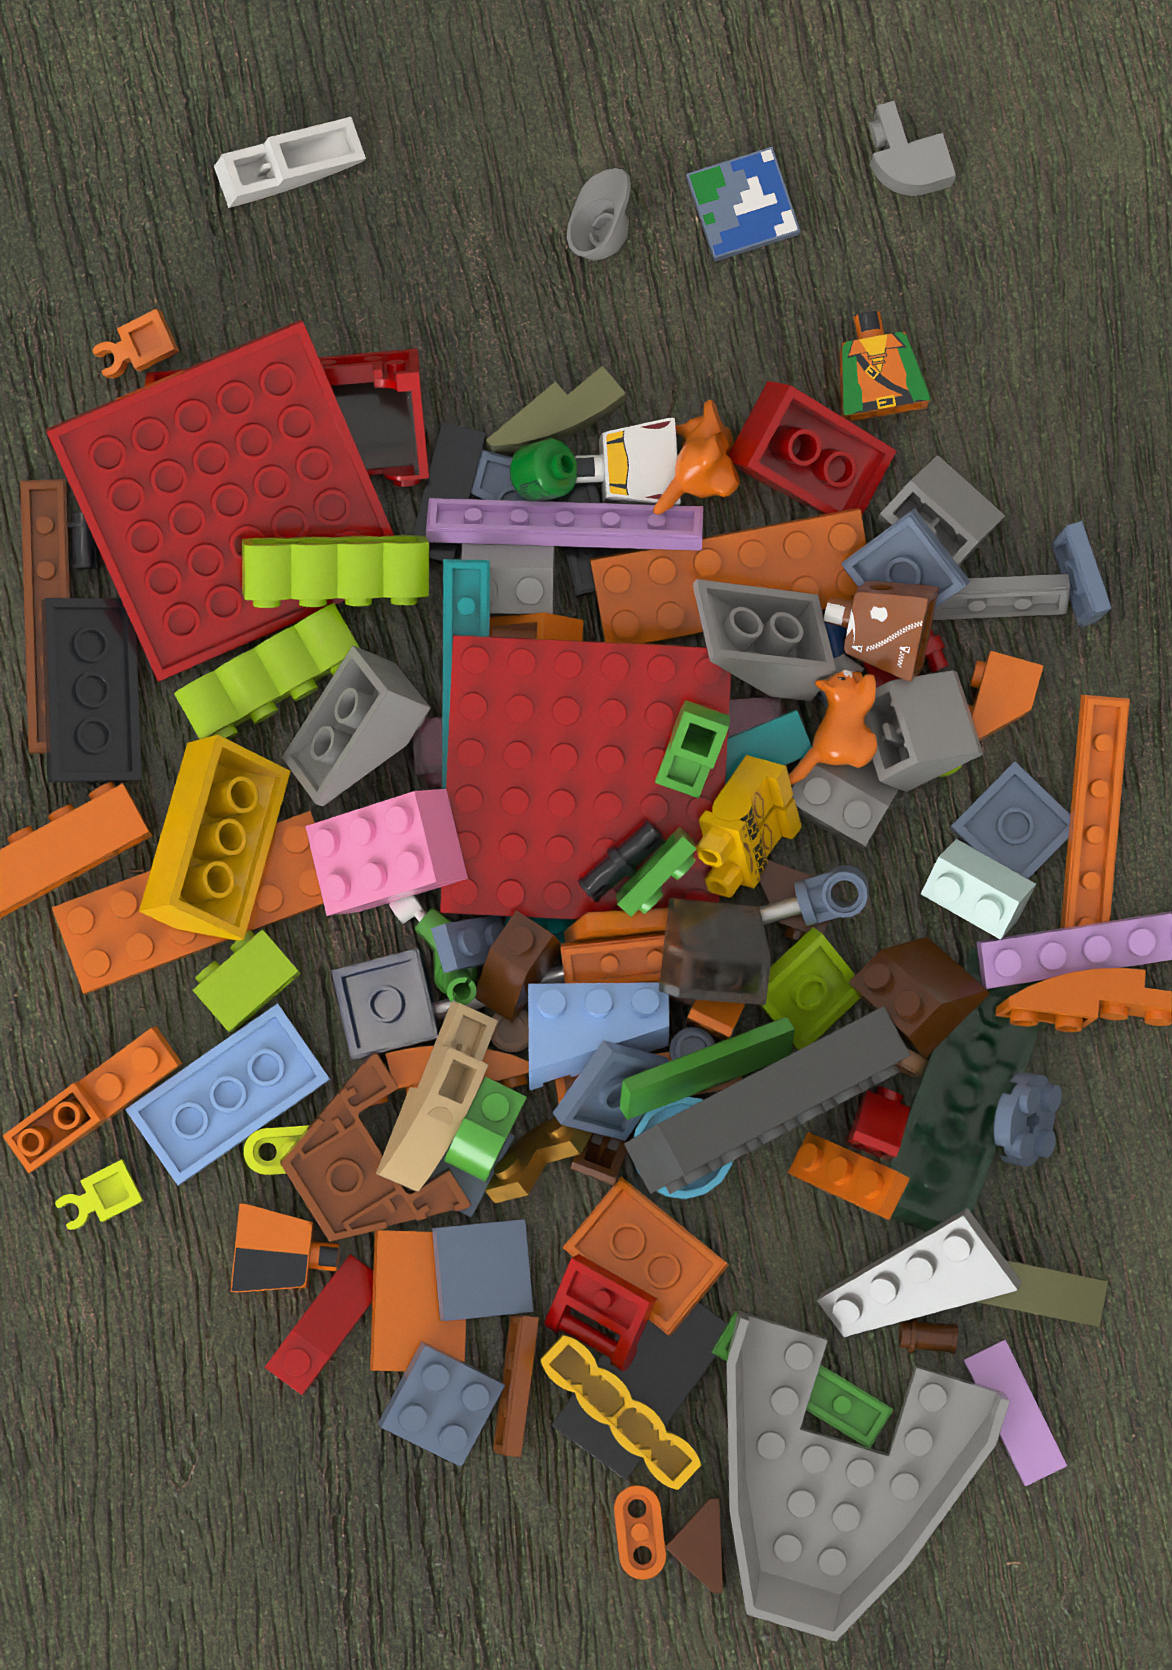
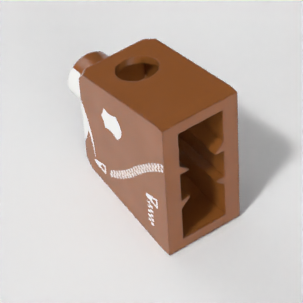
(887, 625)

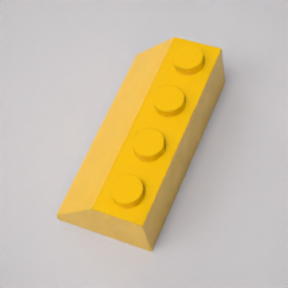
(215, 839)

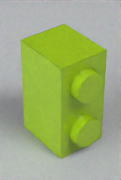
(245, 980)

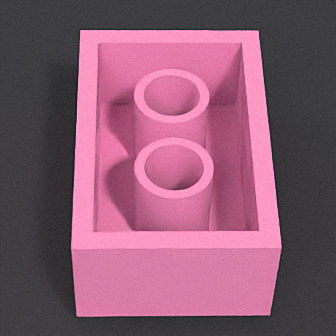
(386, 851)

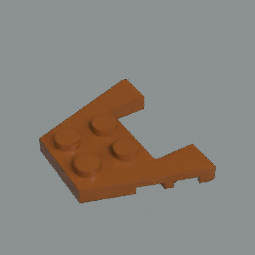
(338, 1165)

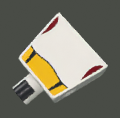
(633, 463)

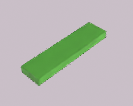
(706, 1068)
(832, 1399)

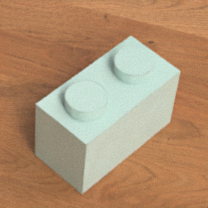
(978, 889)

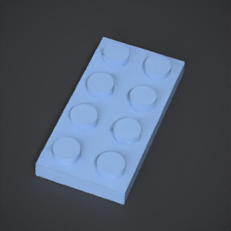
(228, 1094)

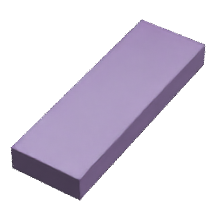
(1024, 1427)

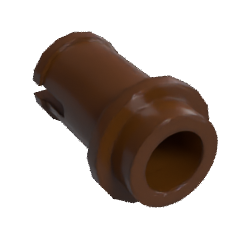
(928, 1336)

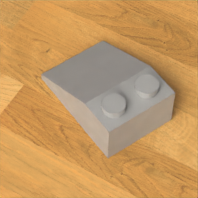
(766, 637)
(355, 725)

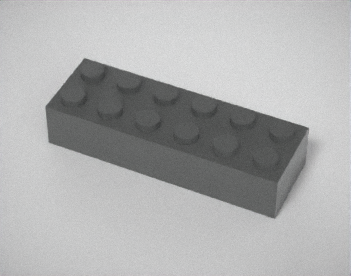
(768, 1103)

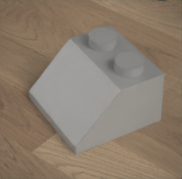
(519, 576)
(844, 800)

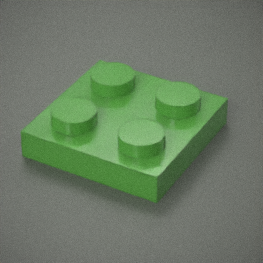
(644, 888)

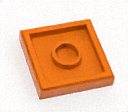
(616, 924)

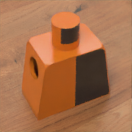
(277, 1251)

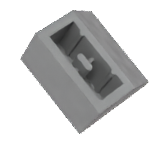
(948, 506)
(921, 729)

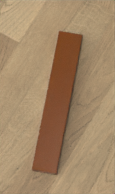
(44, 576)

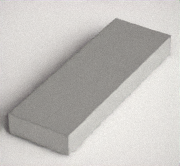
(1008, 597)

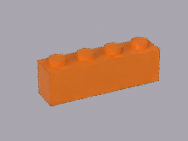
(69, 845)

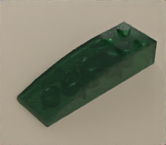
(955, 1107)

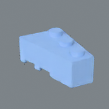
(574, 1019)

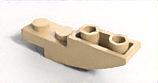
(441, 1100)

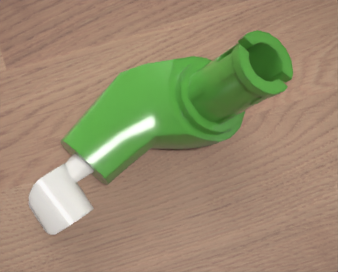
(456, 984)

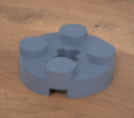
(1027, 1119)

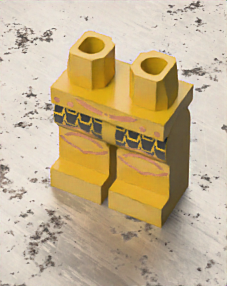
(747, 825)

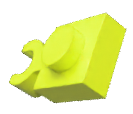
(107, 1193)

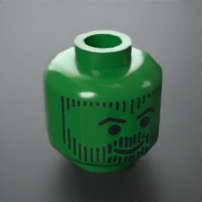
(543, 470)

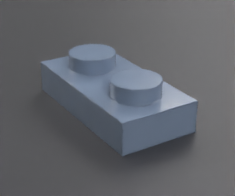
(466, 942)

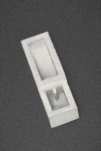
(288, 161)

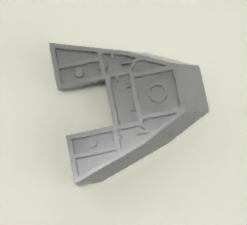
(828, 1519)

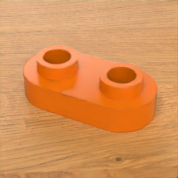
(639, 1531)

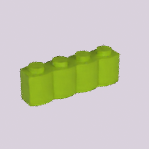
(335, 568)
(267, 674)

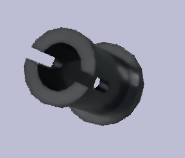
(85, 550)

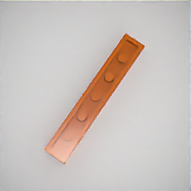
(1095, 810)

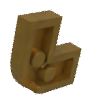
(526, 1159)

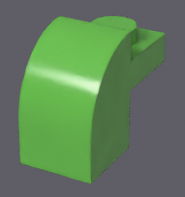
(692, 748)
(485, 1129)

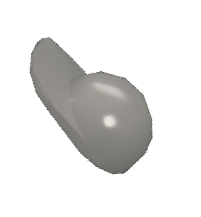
(599, 216)

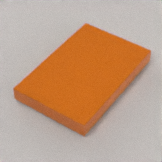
(649, 1251)
(407, 1302)

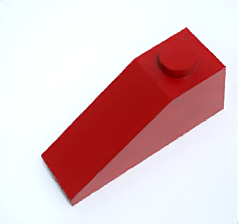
(879, 1123)
(324, 1326)

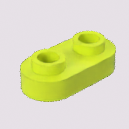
(282, 1138)

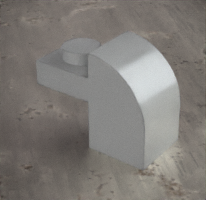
(904, 166)

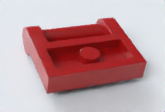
(605, 1300)

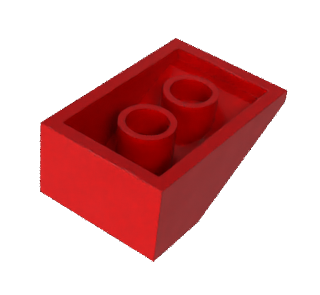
(809, 452)

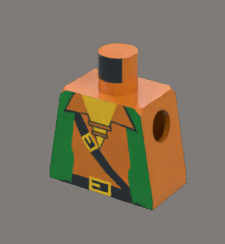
(879, 373)

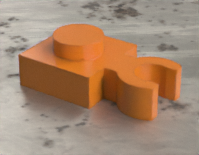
(142, 343)

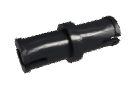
(622, 861)

